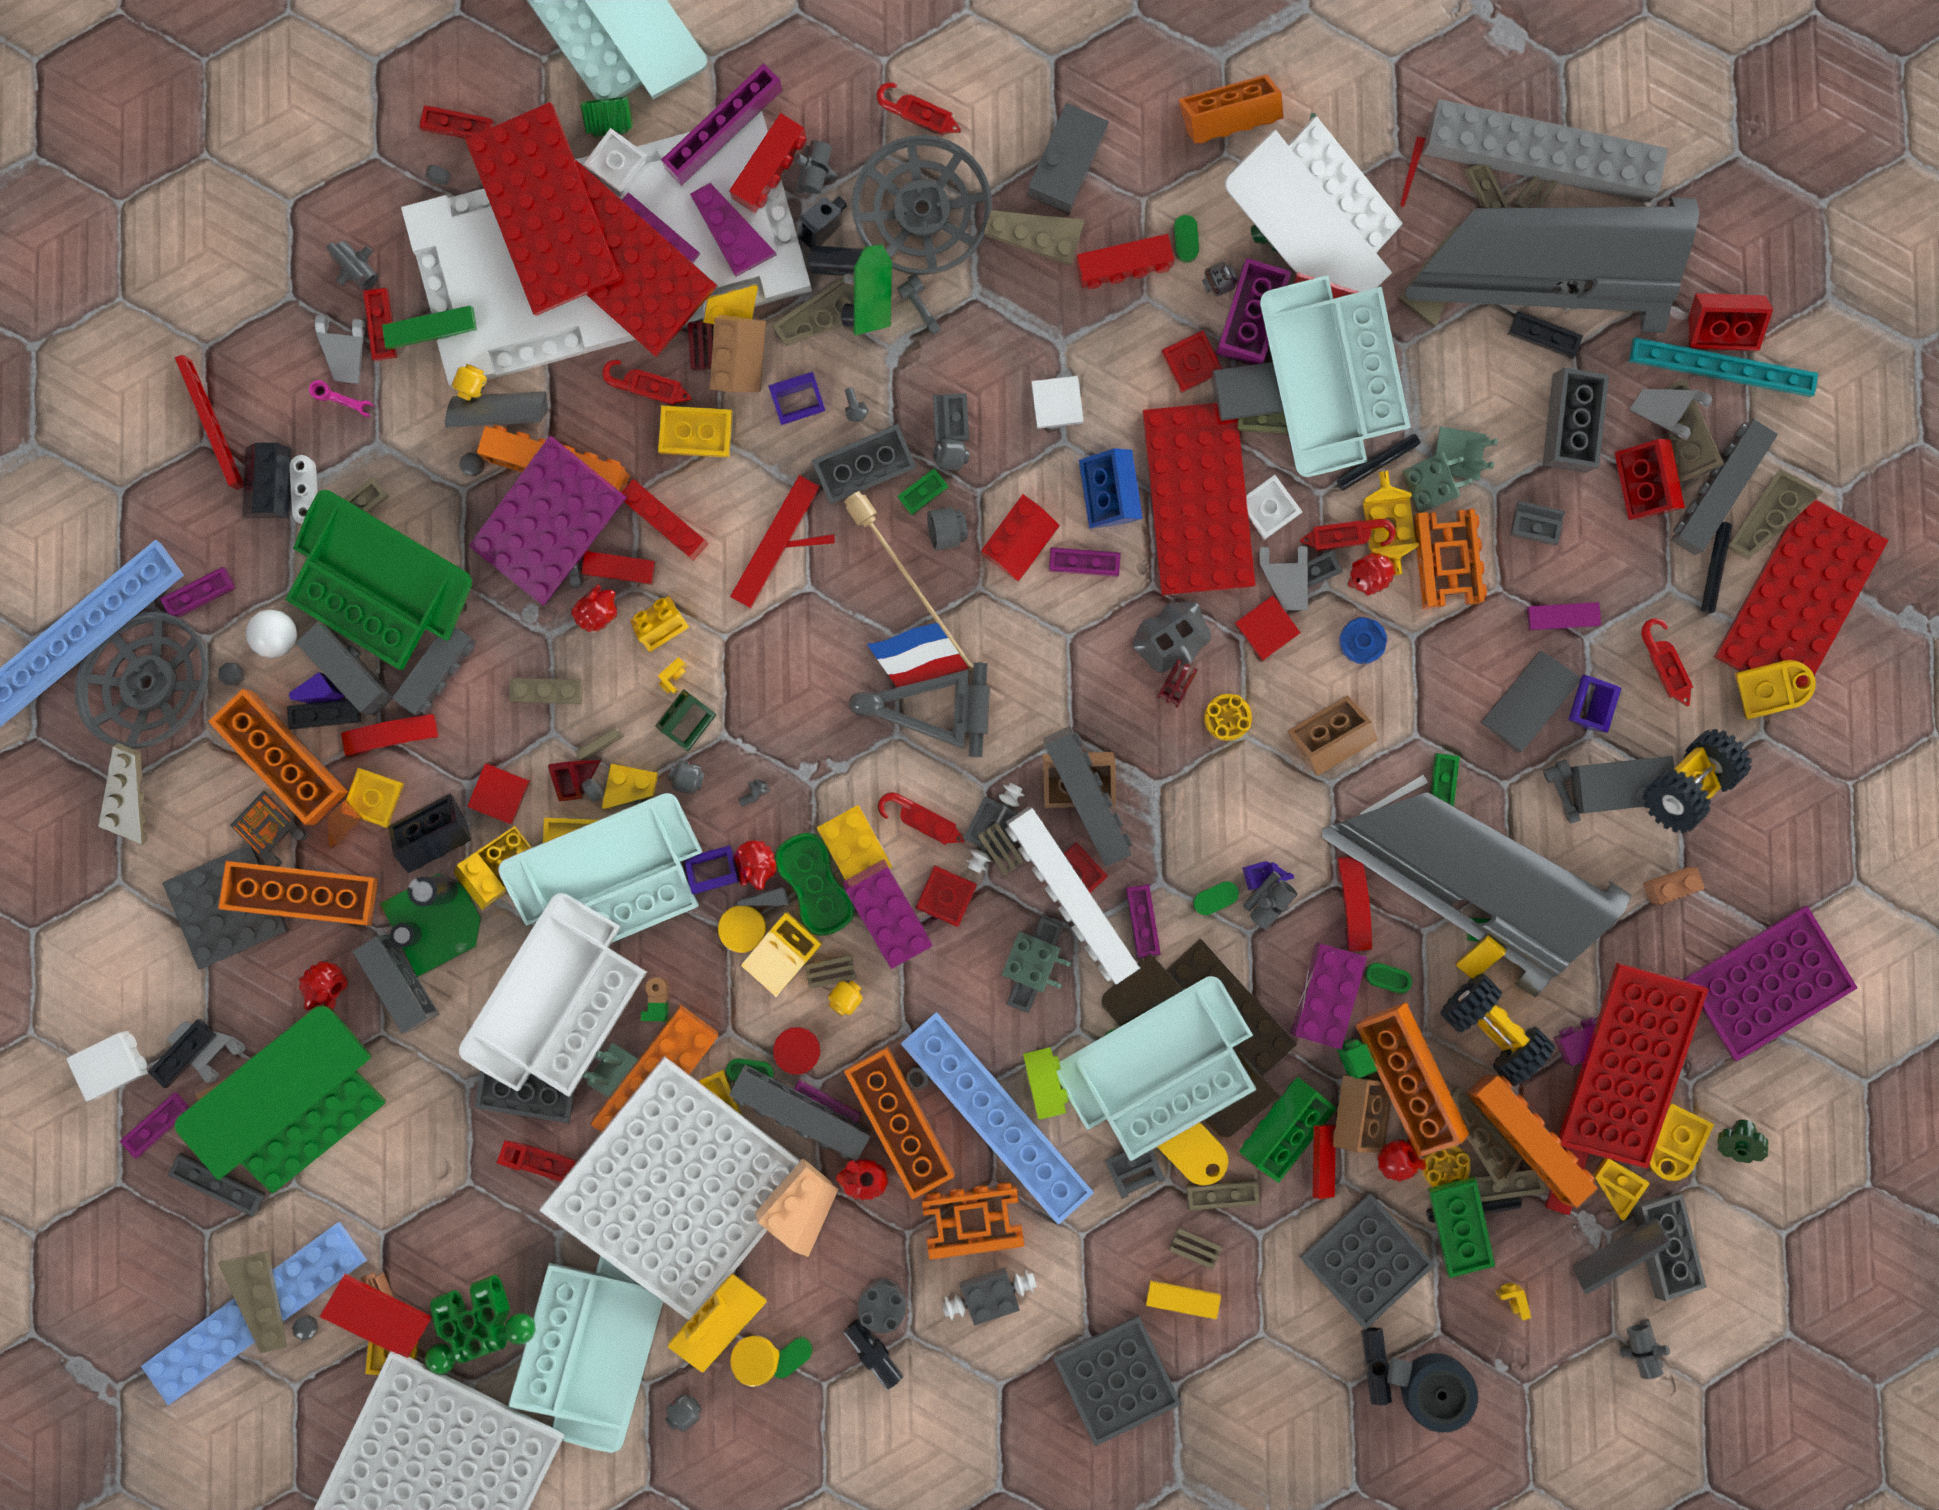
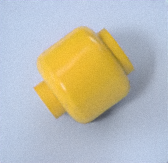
(469, 382)
(845, 998)

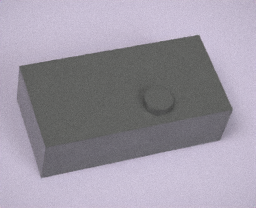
(1067, 158)
(1575, 420)
(345, 669)
(1615, 783)
(396, 983)

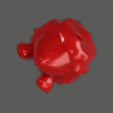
(1371, 574)
(595, 609)
(755, 863)
(321, 985)
(1399, 1160)
(863, 1179)

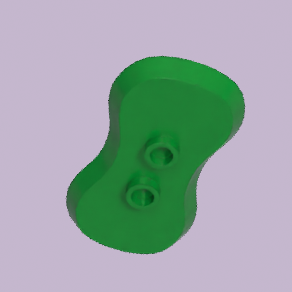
(806, 867)

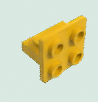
(658, 623)

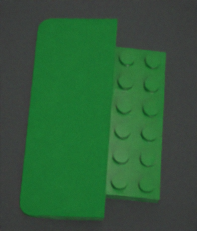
(374, 581)
(284, 1103)

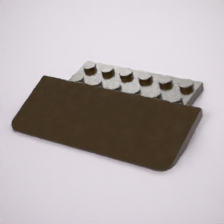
(1257, 1054)

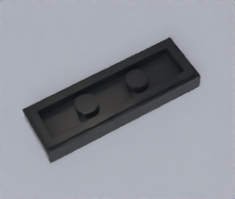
(1545, 334)
(322, 714)
(182, 1053)

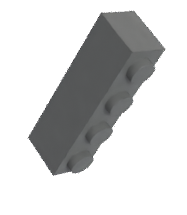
(433, 672)

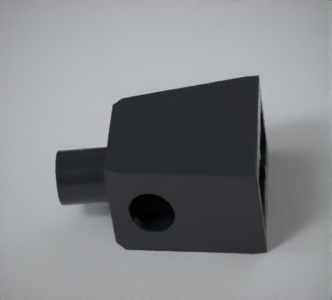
(820, 221)

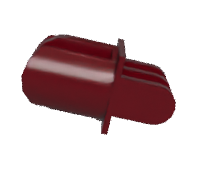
(1176, 685)

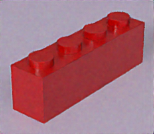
(768, 163)
(1125, 261)
(664, 520)

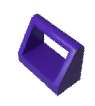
(793, 386)
(316, 690)
(1601, 706)
(716, 882)

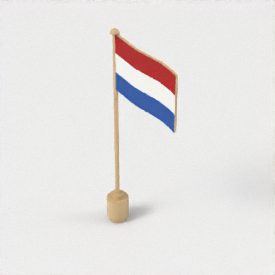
(921, 651)

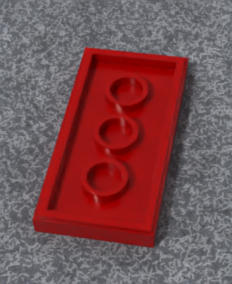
(375, 1316)

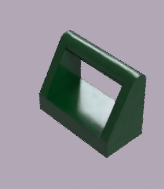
(677, 712)

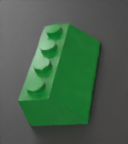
(1287, 1129)

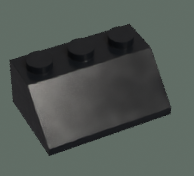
(266, 481)
(429, 833)

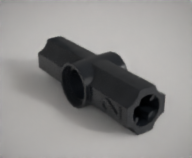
(873, 1354)
(1377, 1380)

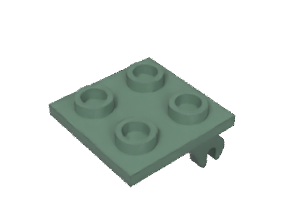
(1469, 444)
(1433, 483)
(1032, 962)
(611, 1069)

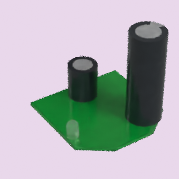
(872, 279)
(432, 921)

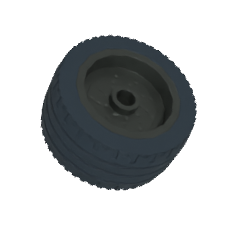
(1451, 1407)

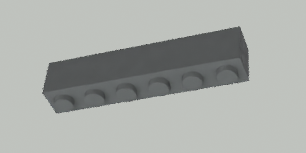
(1723, 487)
(1087, 795)
(800, 1113)

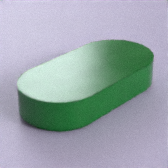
(1186, 238)
(1215, 898)
(1388, 977)
(736, 1065)
(793, 1356)

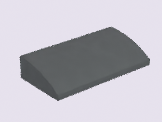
(1246, 391)
(497, 409)
(863, 463)
(1530, 701)
(533, 1100)
(1621, 1255)
(1678, 1267)

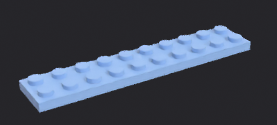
(85, 627)
(997, 1118)
(226, 1332)

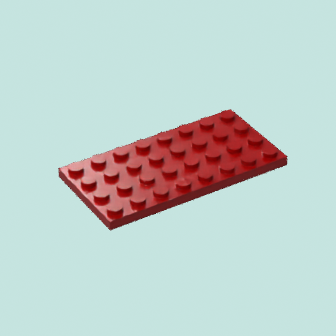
(543, 209)
(658, 282)
(1198, 500)
(1803, 592)
(1632, 1065)

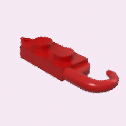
(919, 112)
(647, 385)
(1347, 534)
(1667, 664)
(922, 819)

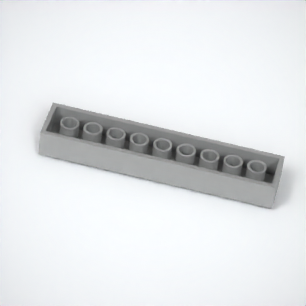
(1545, 150)

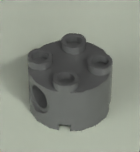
(882, 1306)

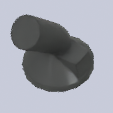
(855, 411)
(758, 789)

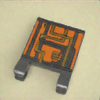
(265, 825)

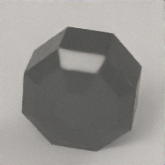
(437, 175)
(471, 464)
(231, 674)
(592, 789)
(917, 1079)
(305, 1327)

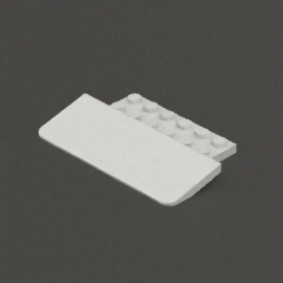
(1315, 207)
(554, 1000)

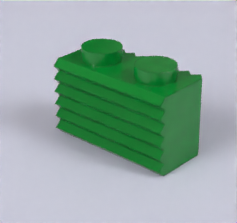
(606, 114)
(1356, 1058)

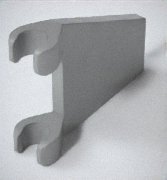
(342, 351)
(1668, 407)
(1288, 579)
(206, 1056)

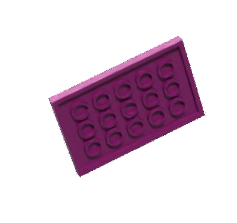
(547, 521)
(1772, 983)

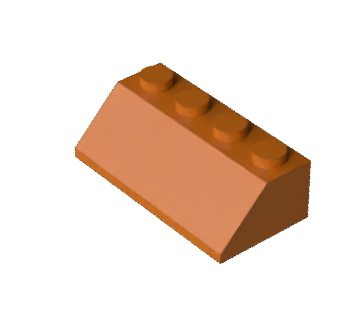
(1232, 108)

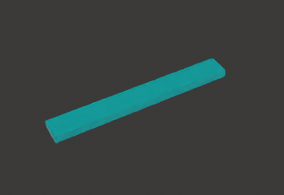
(1723, 367)

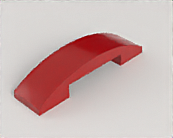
(389, 734)
(1355, 904)
(535, 1160)

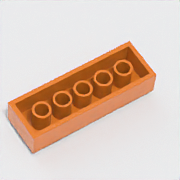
(517, 451)
(278, 757)
(298, 893)
(681, 1040)
(1412, 1080)
(899, 1122)
(1531, 1140)

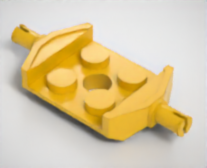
(1393, 505)

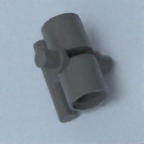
(814, 168)
(353, 264)
(1270, 900)
(1645, 1350)

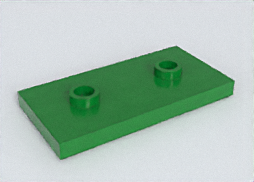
(1461, 1227)

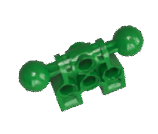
(450, 1311)

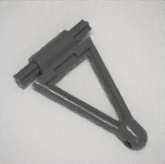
(970, 709)

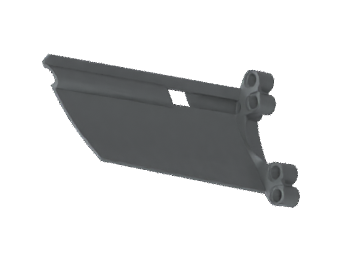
(1523, 252)
(1447, 856)

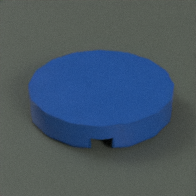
(1363, 640)

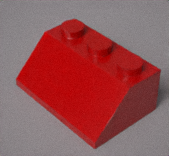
(1728, 321)
(1649, 479)
(1020, 538)

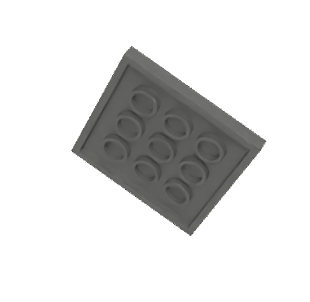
(211, 931)
(1367, 1260)
(1116, 1380)

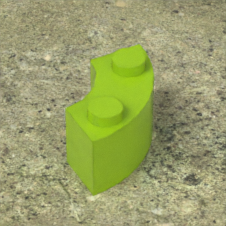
(1044, 1083)

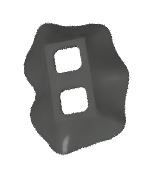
(1183, 648)

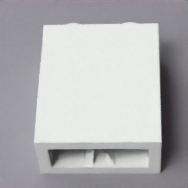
(107, 1065)

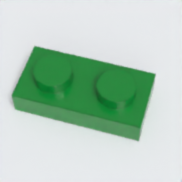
(922, 492)

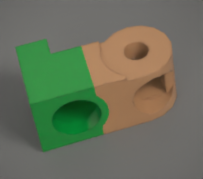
(658, 1000)

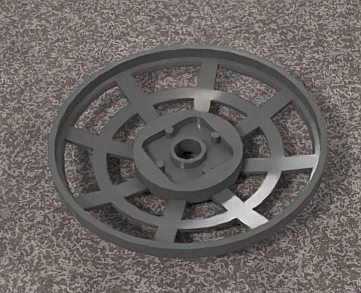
(922, 192)
(133, 682)

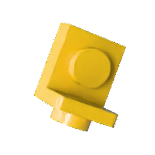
(673, 671)
(1518, 1302)

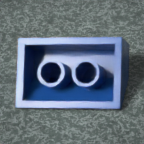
(1110, 488)

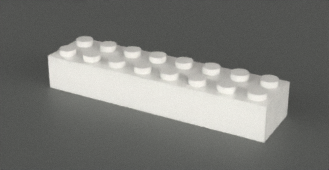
(1073, 896)

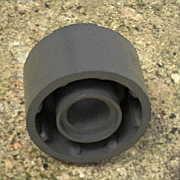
(946, 528)

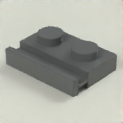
(951, 417)
(1537, 523)

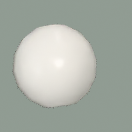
(271, 633)

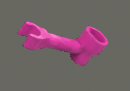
(318, 385)

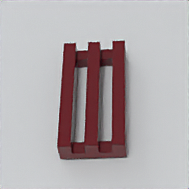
(700, 326)

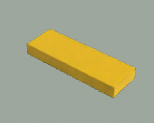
(1183, 1299)

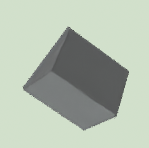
(1399, 1372)

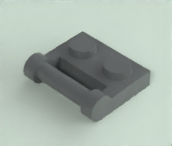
(1122, 1167)

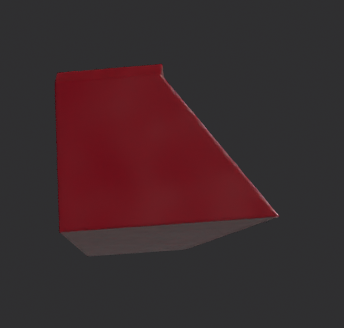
(570, 775)

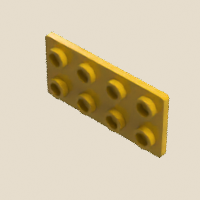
(717, 1322)

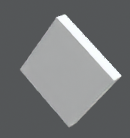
(615, 161)
(1057, 402)
(1271, 507)

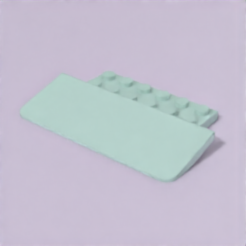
(623, 44)
(1333, 372)
(615, 866)
(1162, 1069)
(587, 1353)

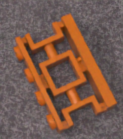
(1430, 559)
(975, 1242)

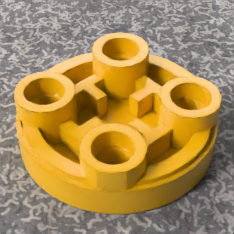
(1227, 717)
(741, 928)
(1446, 1166)
(754, 1360)

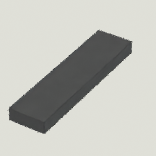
(1022, 995)
(227, 1189)

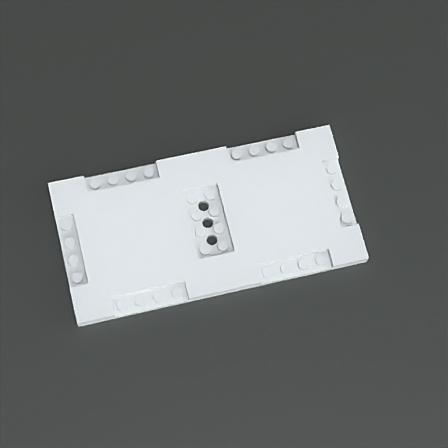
(469, 263)

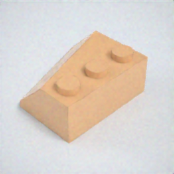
(798, 1207)

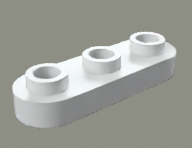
(299, 478)

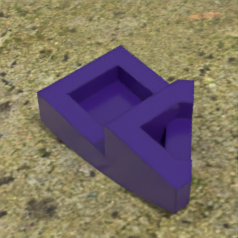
(1259, 872)

